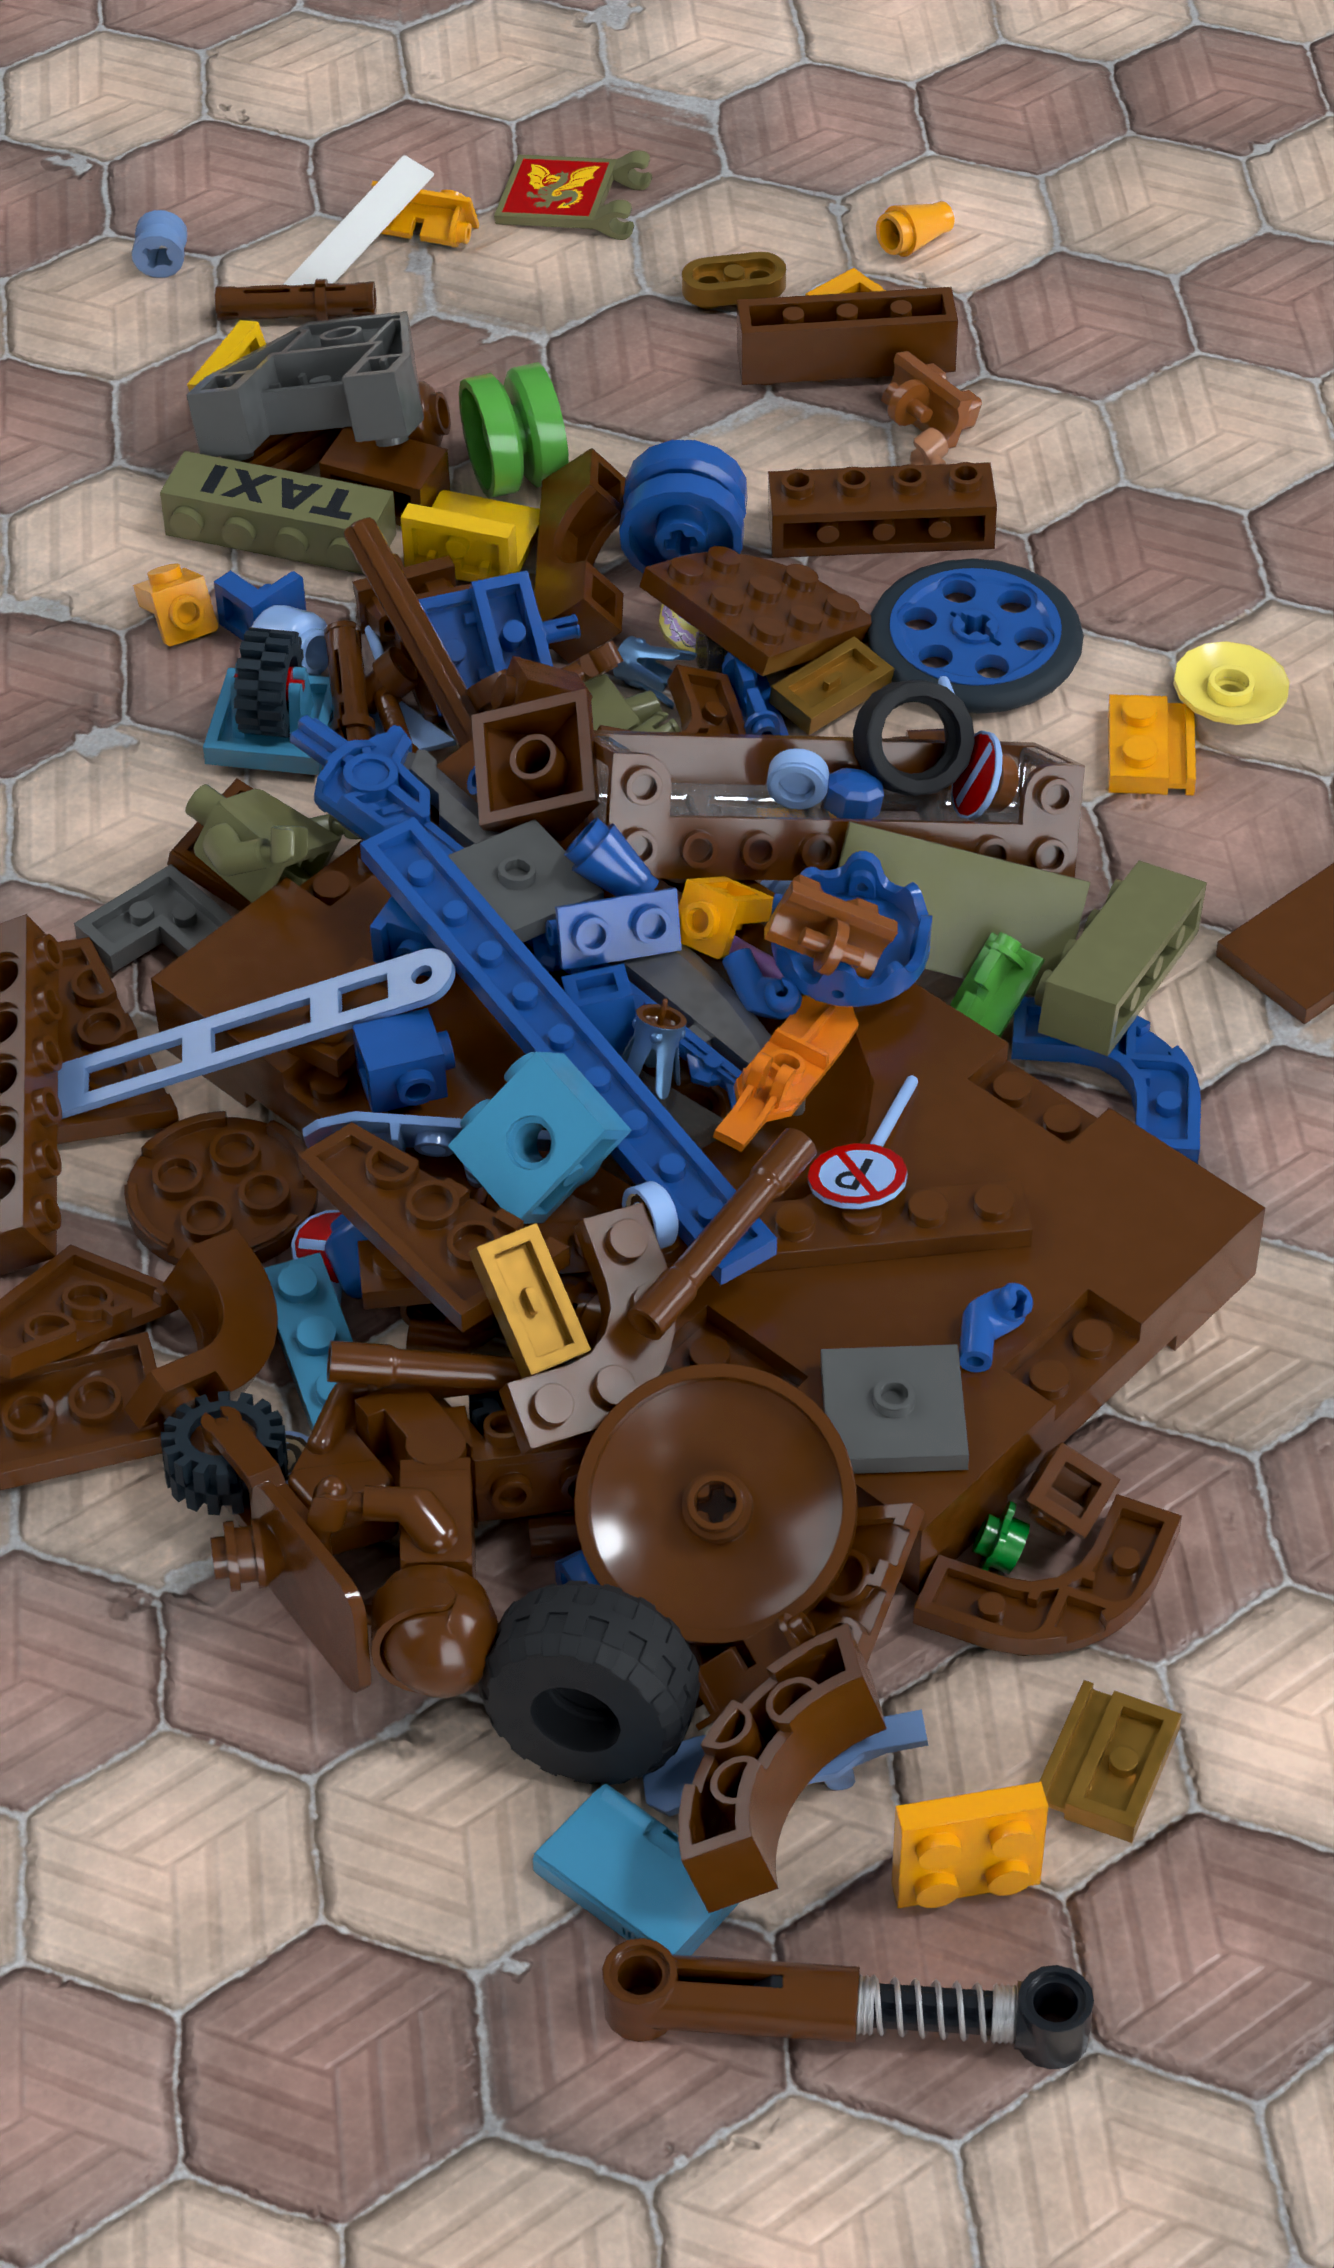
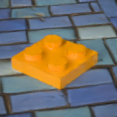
(969, 1845)

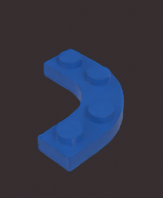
(1153, 1073)

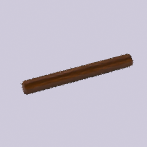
(412, 626)

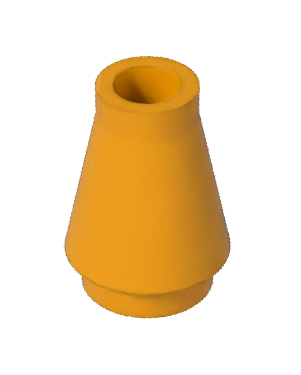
(910, 227)

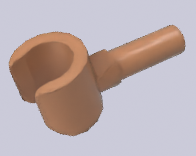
(930, 448)

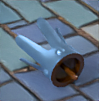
(642, 669)
(657, 1043)

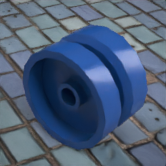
(681, 503)

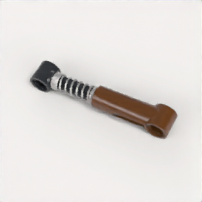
(837, 2002)

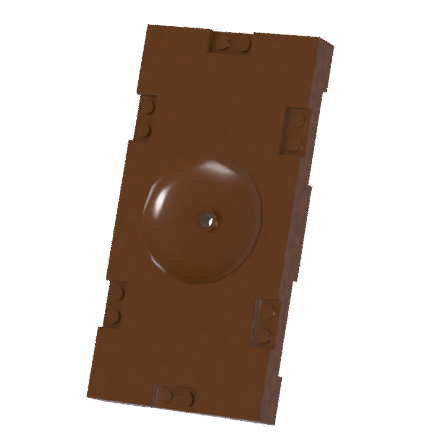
(1124, 1233)

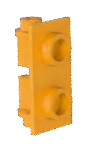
(444, 214)

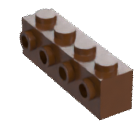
(844, 334)
(881, 509)

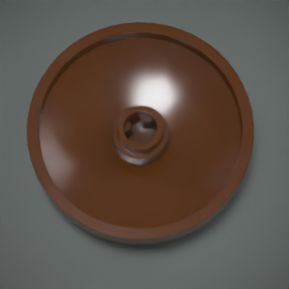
(717, 1500)

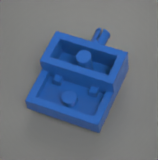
(493, 623)

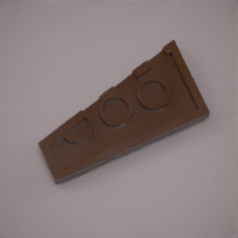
(93, 1023)
(414, 1218)

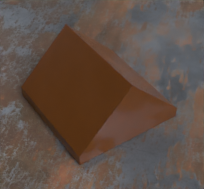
(536, 764)

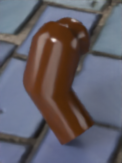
(448, 1338)

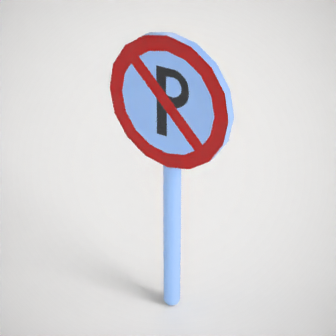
(863, 1173)

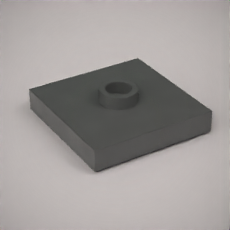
(524, 877)
(897, 1407)

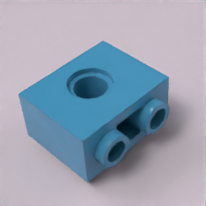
(503, 1132)

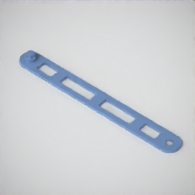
(199, 1036)

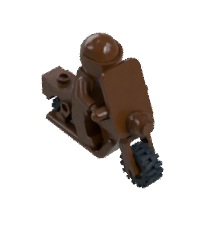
(366, 1467)

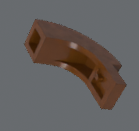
(234, 1324)

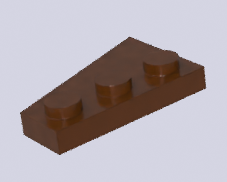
(72, 1306)
(870, 1574)

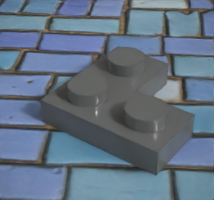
(154, 912)

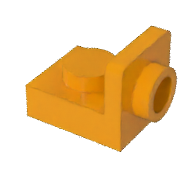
(715, 909)

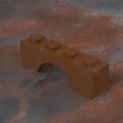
(577, 516)

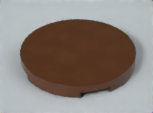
(215, 1178)

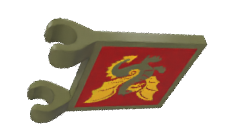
(572, 192)

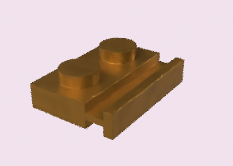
(1109, 1760)

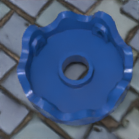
(900, 961)

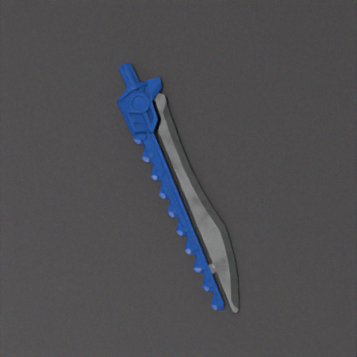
(384, 783)

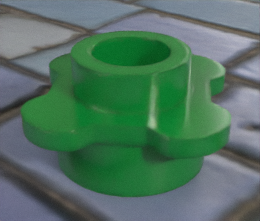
(1001, 1540)

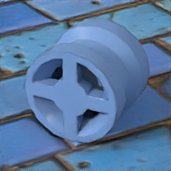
(151, 232)

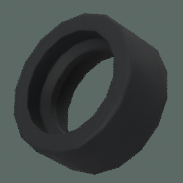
(957, 731)

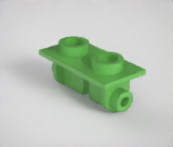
(997, 982)

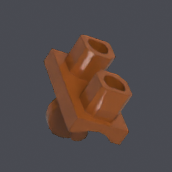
(926, 399)
(830, 928)

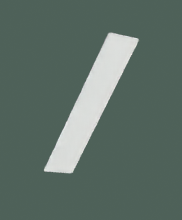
(363, 223)

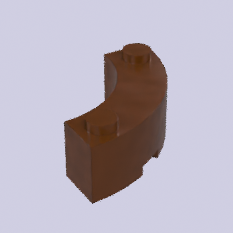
(763, 1759)

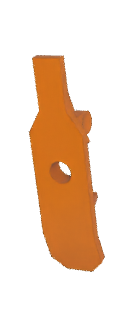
(787, 1069)

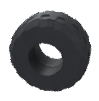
(590, 1683)

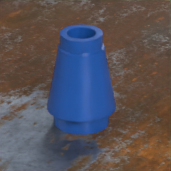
(609, 861)

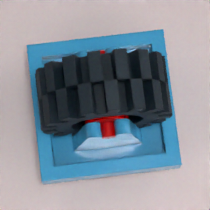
(263, 706)

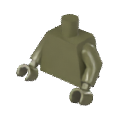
(261, 840)

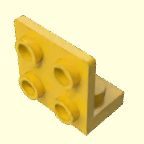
(477, 533)

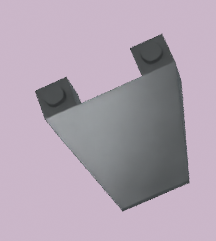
(310, 380)

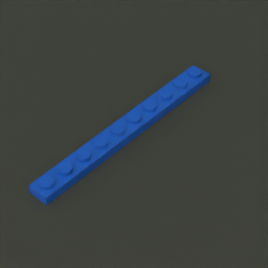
(547, 1020)

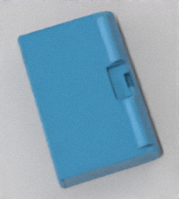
(627, 1873)

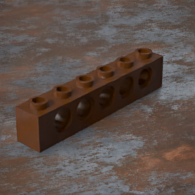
(29, 1094)

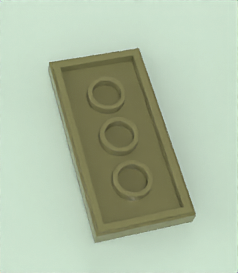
(977, 897)

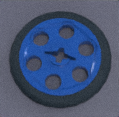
(979, 632)

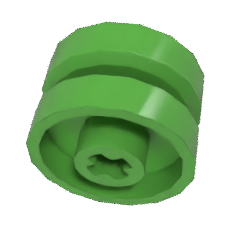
(512, 428)

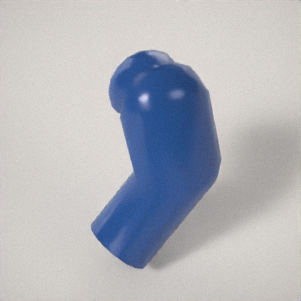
(988, 1320)

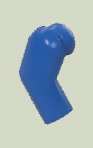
(761, 994)

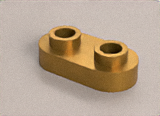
(732, 277)

